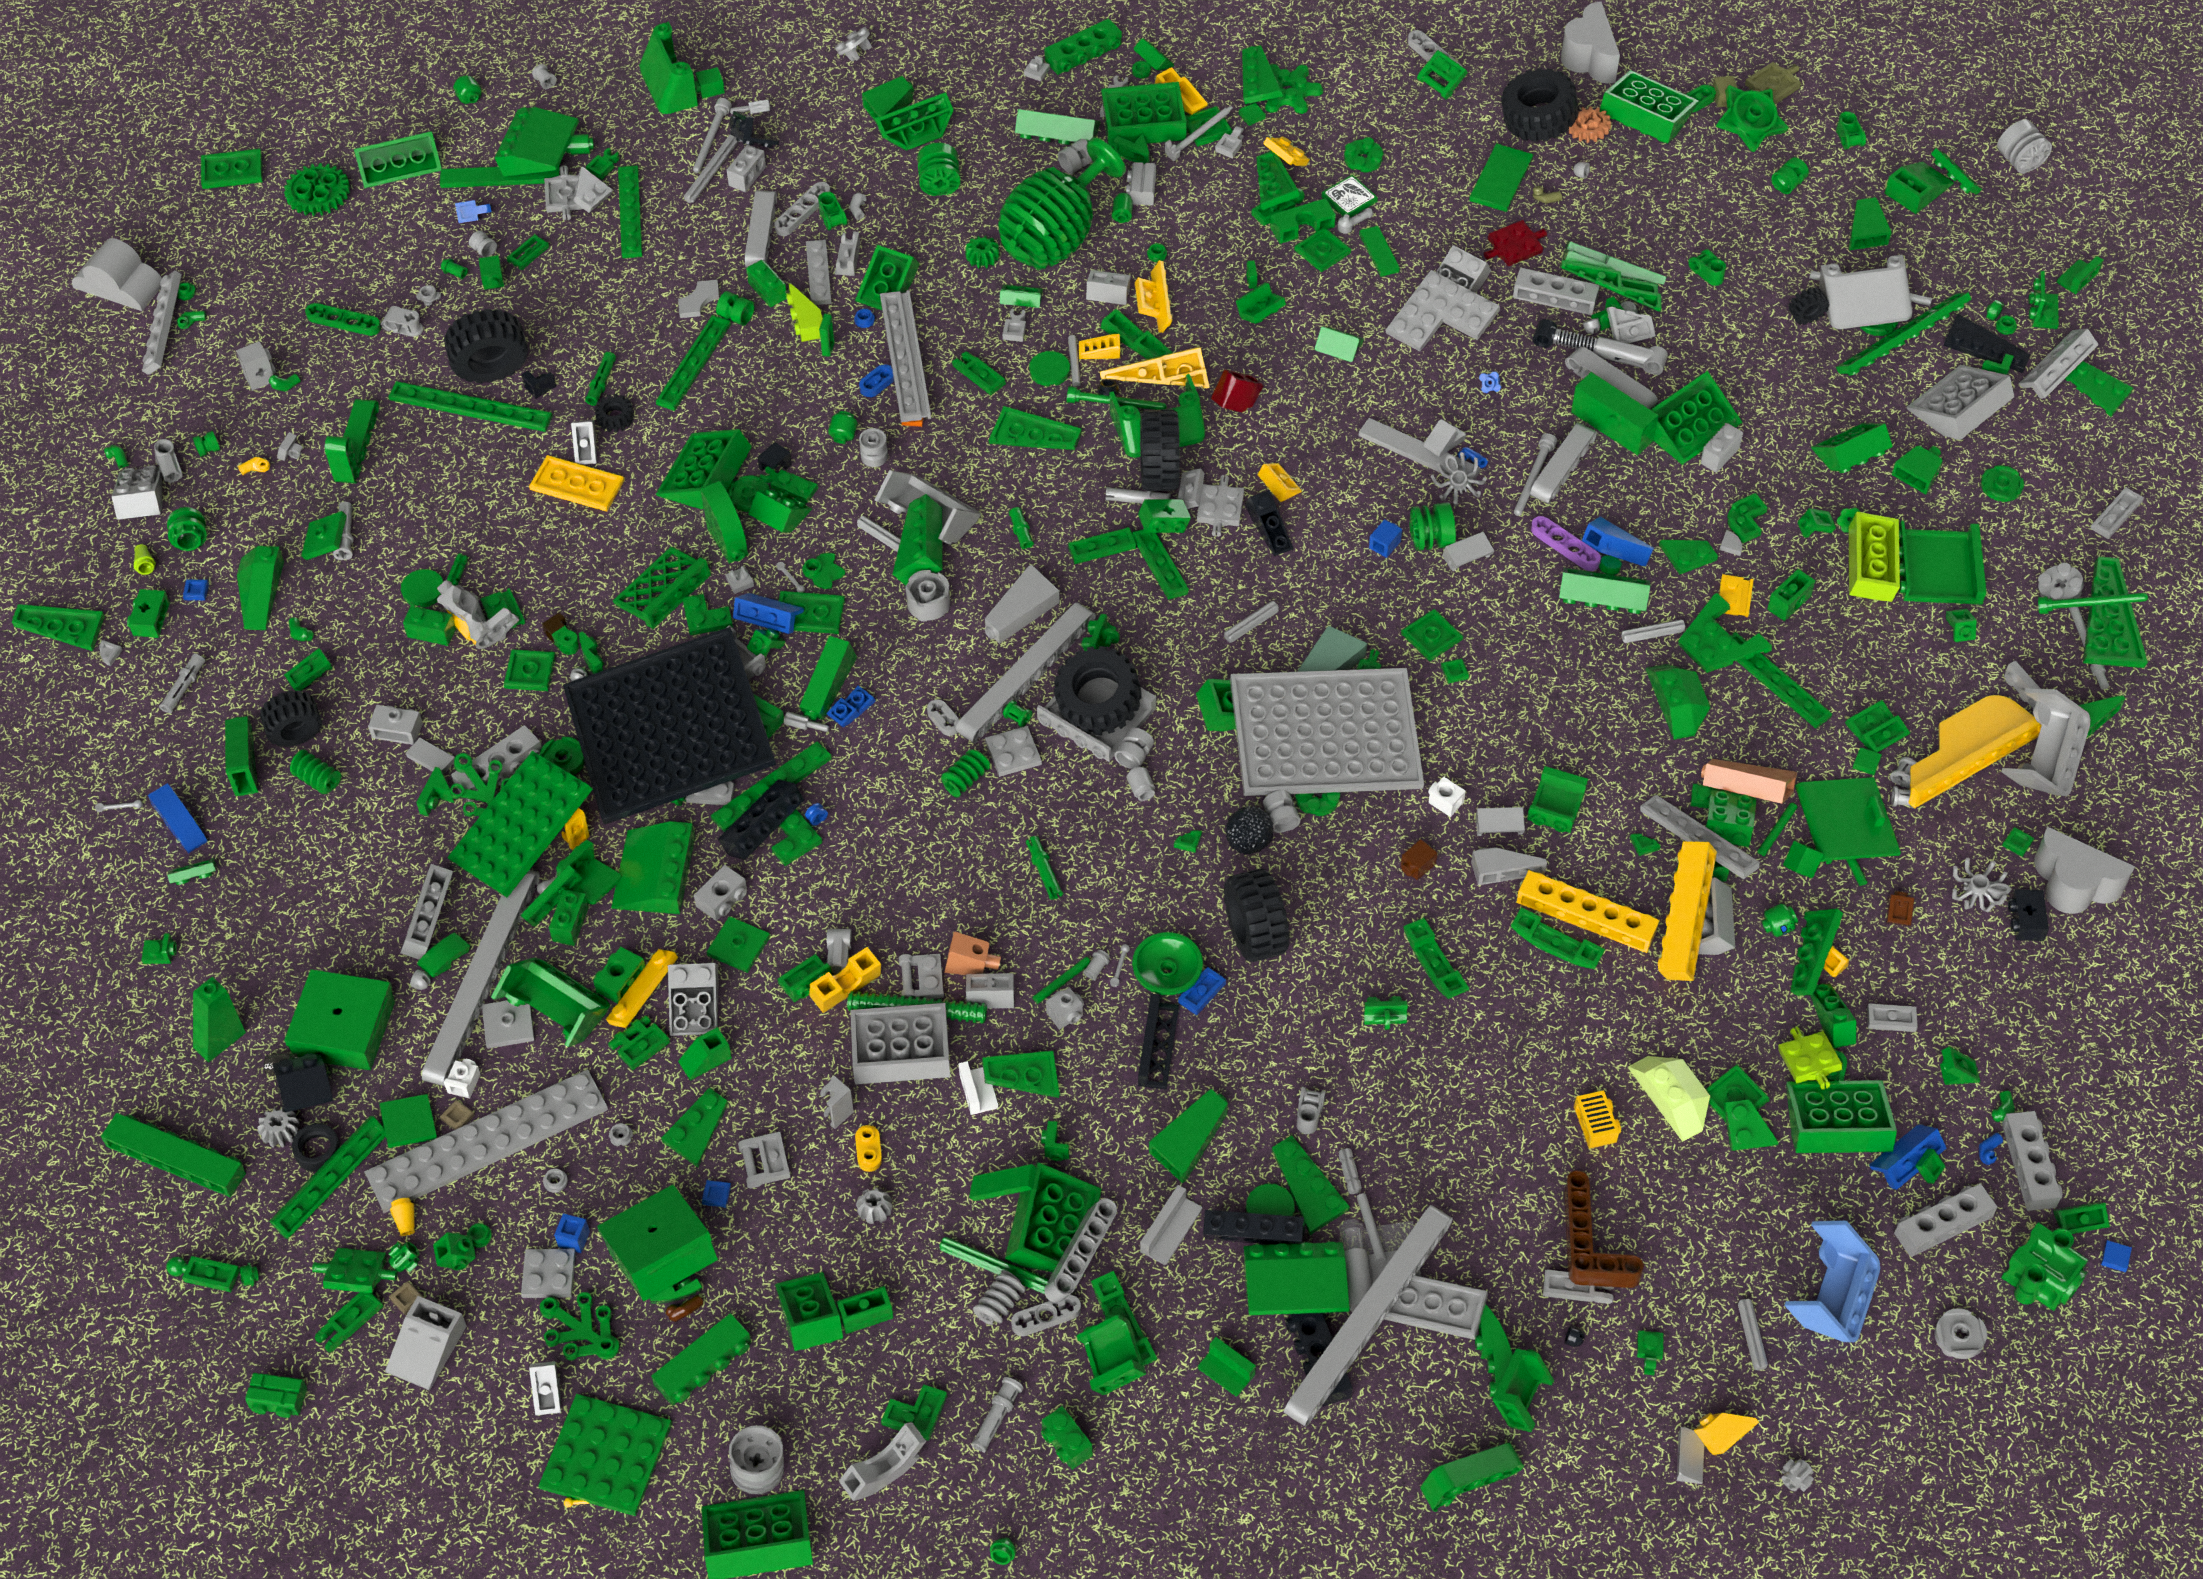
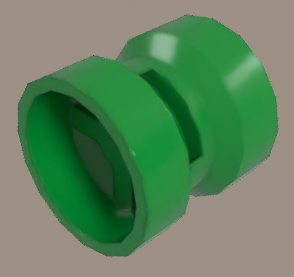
(206, 443)

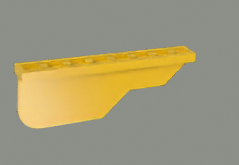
(1971, 743)

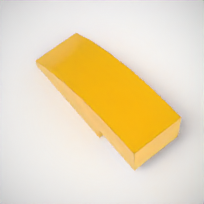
(1191, 98)

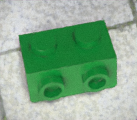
(1259, 304)
(798, 980)

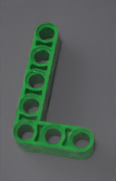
(348, 452)

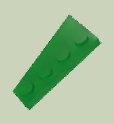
(1258, 77)
(1274, 181)
(62, 624)

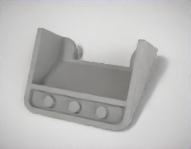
(1867, 295)

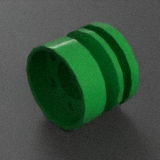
(938, 169)
(1427, 527)

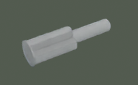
(753, 107)
(803, 722)

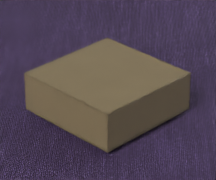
(457, 1115)
(404, 1297)

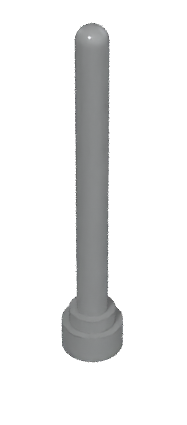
(722, 108)
(1546, 444)

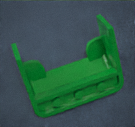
(1190, 418)
(554, 995)

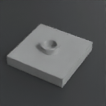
(507, 1024)

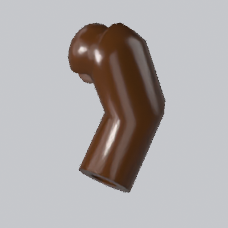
(677, 1313)

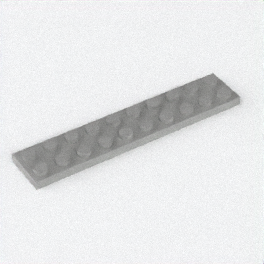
(486, 1140)

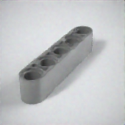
(760, 227)
(1585, 361)
(1563, 462)
(1074, 1257)

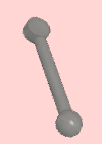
(781, 566)
(100, 807)
(1115, 981)

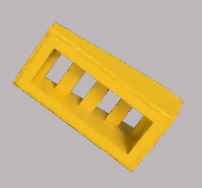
(1101, 353)

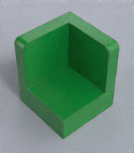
(1603, 315)
(1999, 368)
(1803, 859)

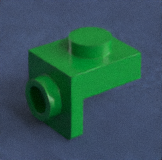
(764, 640)
(1053, 1149)

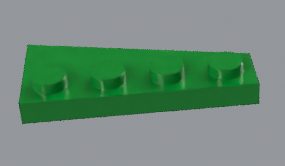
(2100, 387)
(1030, 430)
(1816, 945)
(1311, 1190)

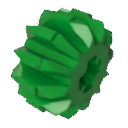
(982, 252)

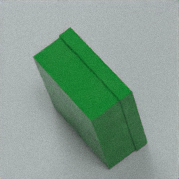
(341, 1019)
(658, 1242)

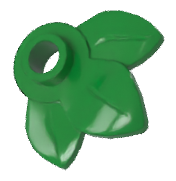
(825, 570)

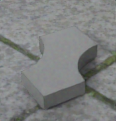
(704, 293)

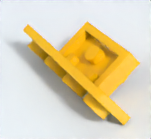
(1153, 297)

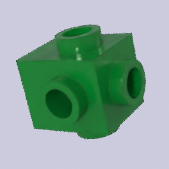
(454, 1251)

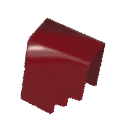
(1236, 391)

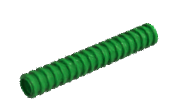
(953, 1009)

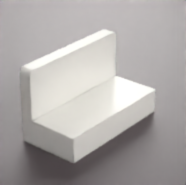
(978, 1093)

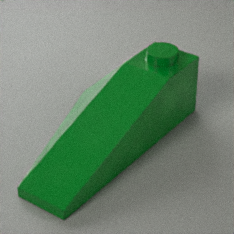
(258, 583)

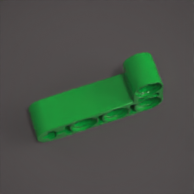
(1470, 1473)

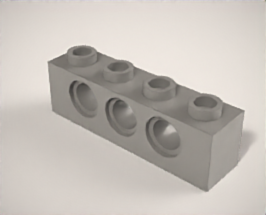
(1556, 291)
(519, 742)
(426, 912)
(2035, 1195)
(1916, 1240)

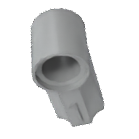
(167, 460)
(838, 948)

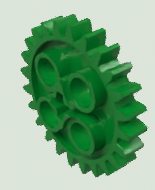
(317, 189)

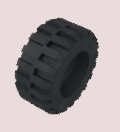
(1542, 121)
(486, 346)
(1159, 450)
(1093, 665)
(1256, 915)

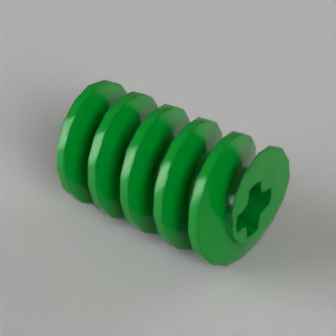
(965, 771)
(314, 772)

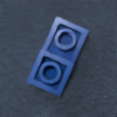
(849, 709)

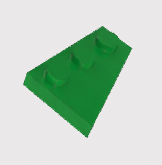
(1023, 1072)
(693, 1131)

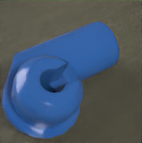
(1987, 1147)

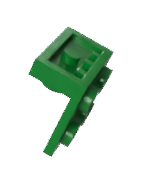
(2044, 305)

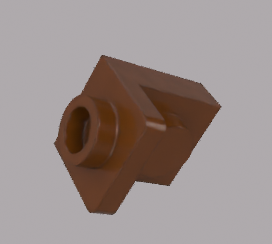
(1900, 909)

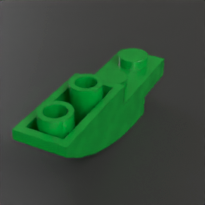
(1493, 1347)

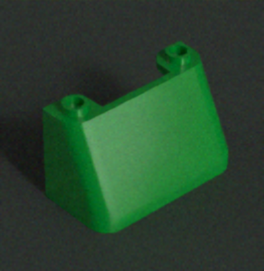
(668, 83)

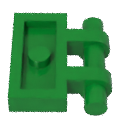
(642, 1046)

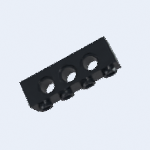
(761, 819)
(1253, 1227)
(1317, 1341)

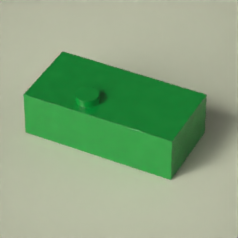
(1614, 413)

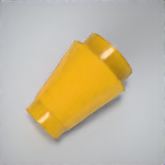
(403, 1215)

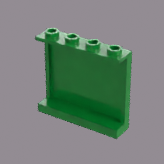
(1941, 566)

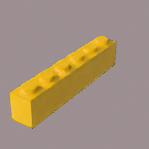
(1687, 911)

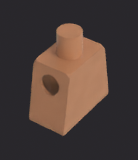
(969, 956)

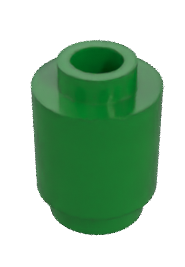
(580, 144)
(1122, 208)

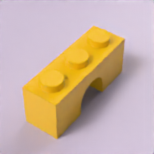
(831, 990)

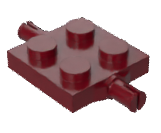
(1515, 243)

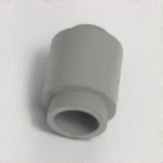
(1141, 783)

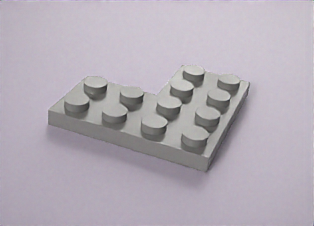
(1438, 302)

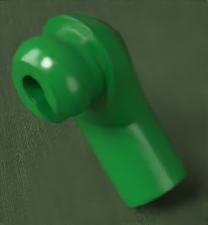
(299, 633)

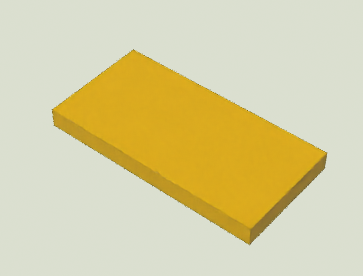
(576, 483)

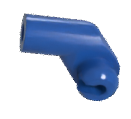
(1471, 454)

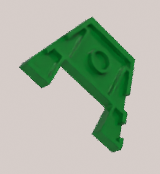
(1711, 645)

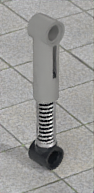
(1650, 359)

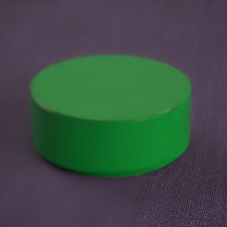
(1141, 69)
(1610, 565)

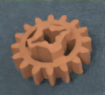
(1590, 125)

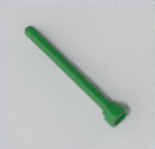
(1075, 395)
(2047, 604)

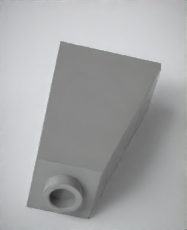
(1021, 605)

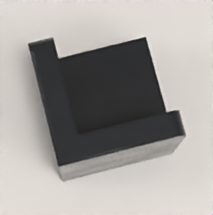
(538, 385)
(774, 456)

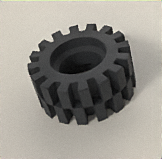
(1808, 306)
(611, 404)

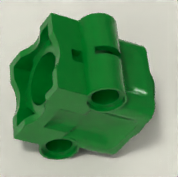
(2046, 1268)

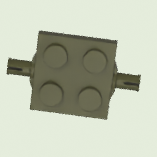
(1775, 78)

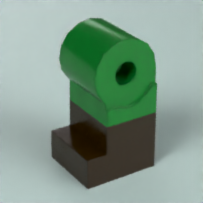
(559, 635)

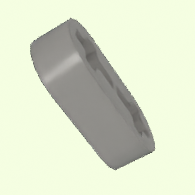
(939, 720)

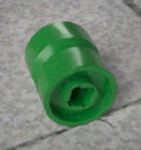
(1790, 175)
(735, 308)

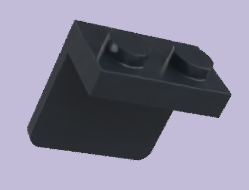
(741, 128)

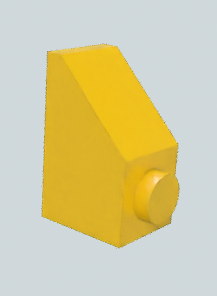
(1723, 1430)

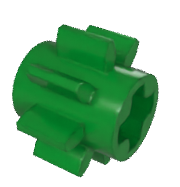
(404, 1256)

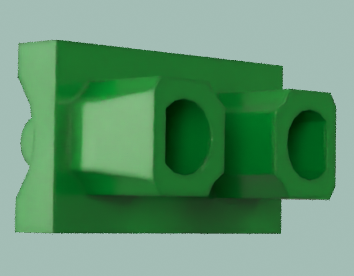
(1103, 634)
(1385, 1012)

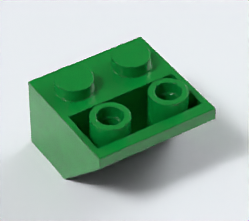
(778, 509)

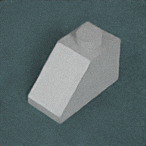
(584, 442)

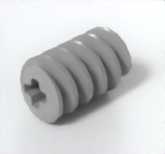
(998, 1297)

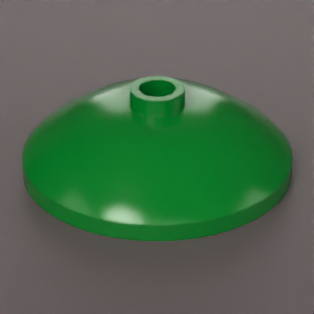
(1171, 953)

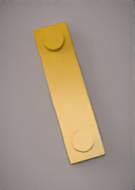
(641, 988)

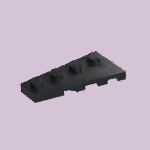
(1981, 343)

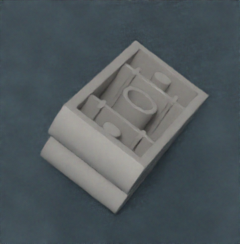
(1591, 45)
(118, 276)
(2078, 873)

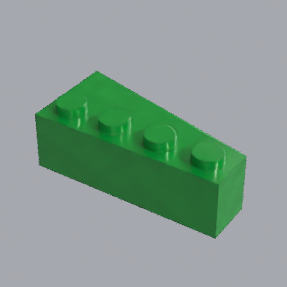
(919, 540)

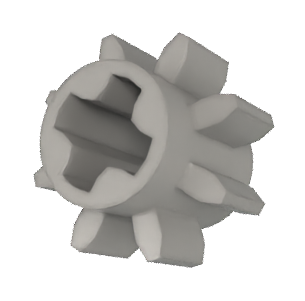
(1797, 1475)

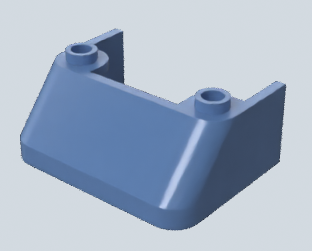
(1845, 1287)

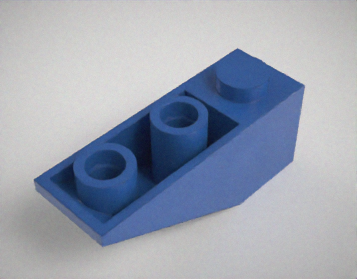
(1616, 542)

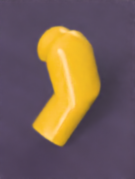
(254, 464)

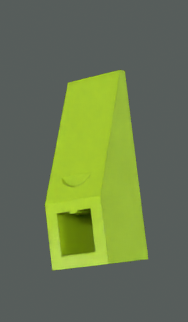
(805, 313)

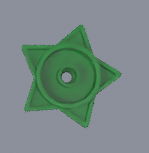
(1751, 116)

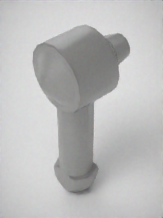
(1346, 224)

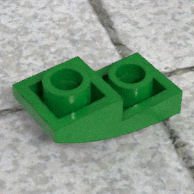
(590, 653)
(441, 955)
(685, 1290)

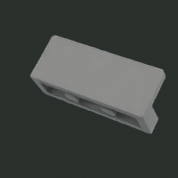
(1170, 1227)

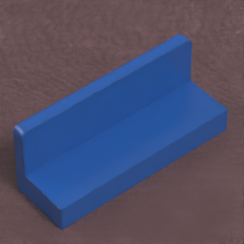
(766, 612)
(1907, 1151)

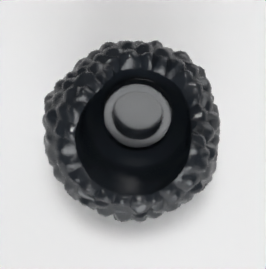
(1249, 830)

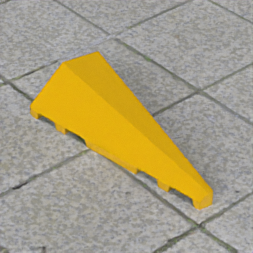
(1165, 369)

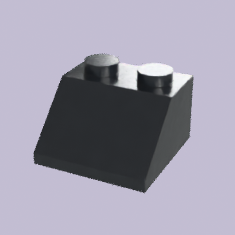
(302, 1082)

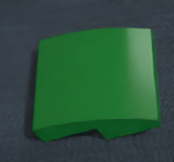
(1877, 727)

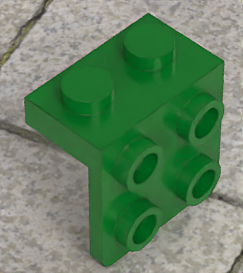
(1731, 816)
(597, 877)

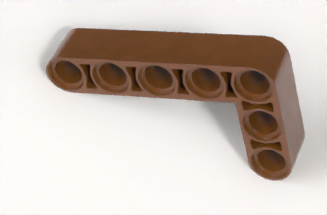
(1583, 1257)

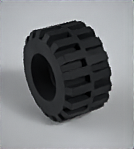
(290, 718)

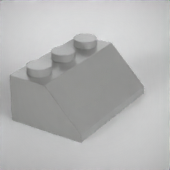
(1718, 925)

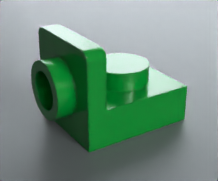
(1816, 520)
(1963, 624)
(159, 950)

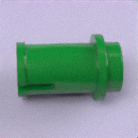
(455, 269)

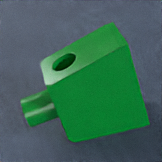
(1919, 468)

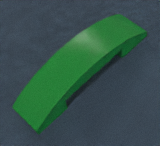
(1556, 943)
(1433, 960)
(1112, 1302)

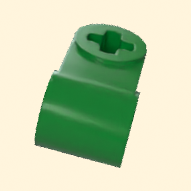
(1850, 131)
(831, 210)
(1708, 267)

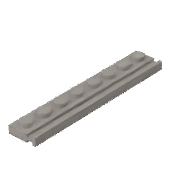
(905, 356)

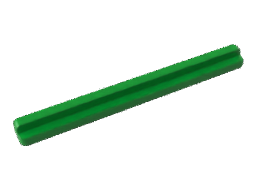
(992, 1263)

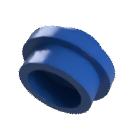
(864, 318)

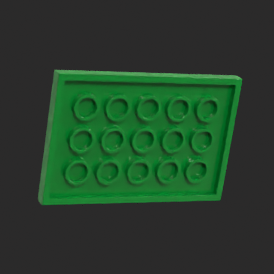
(519, 824)

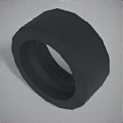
(307, 1133)

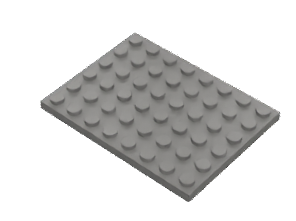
(1326, 731)

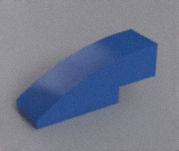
(177, 818)

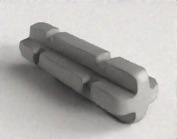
(1350, 1171)

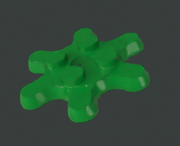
(1297, 93)

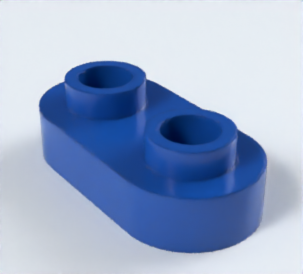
(875, 381)

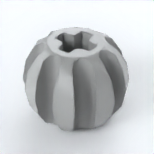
(872, 1213)

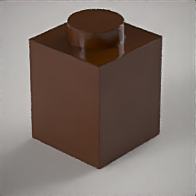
(1418, 860)

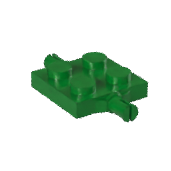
(354, 1270)

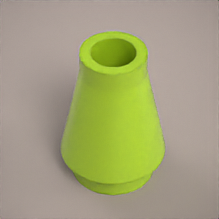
(143, 561)

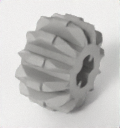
(273, 1134)

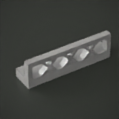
(2060, 362)

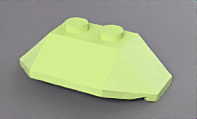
(1674, 1093)

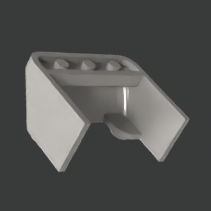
(903, 488)
(2058, 744)

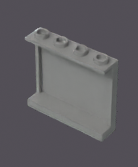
(1096, 692)

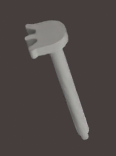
(1173, 151)

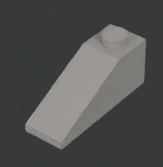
(1501, 865)

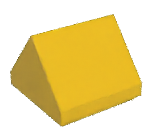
(1835, 962)

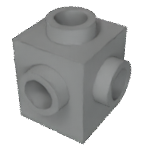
(1065, 1008)

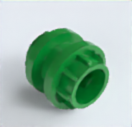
(186, 528)

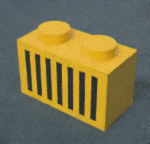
(1597, 1119)

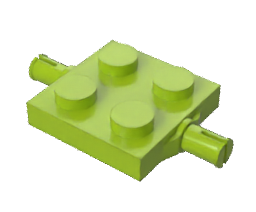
(1810, 1057)

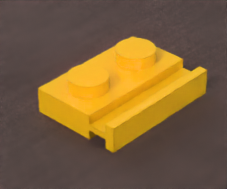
(1284, 149)
(1736, 593)

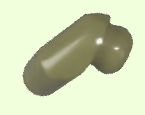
(1546, 198)

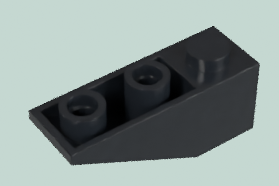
(1268, 522)

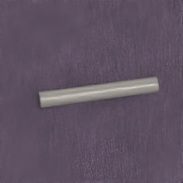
(1074, 360)
(1371, 1228)

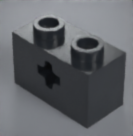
(2028, 915)

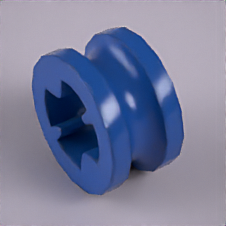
(816, 814)

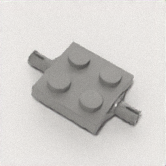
(561, 192)
(1220, 505)

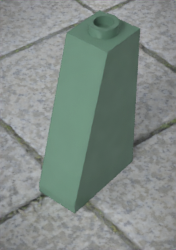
(1334, 652)

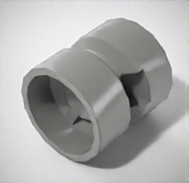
(1074, 157)
(873, 447)
(1134, 748)
(1281, 810)

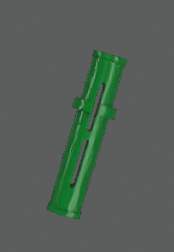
(598, 384)
(1041, 861)

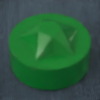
(1994, 310)

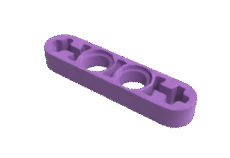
(1569, 540)

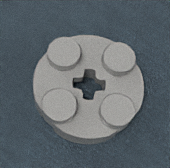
(2057, 574)
(1969, 1324)

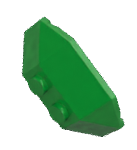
(917, 122)
(1679, 698)

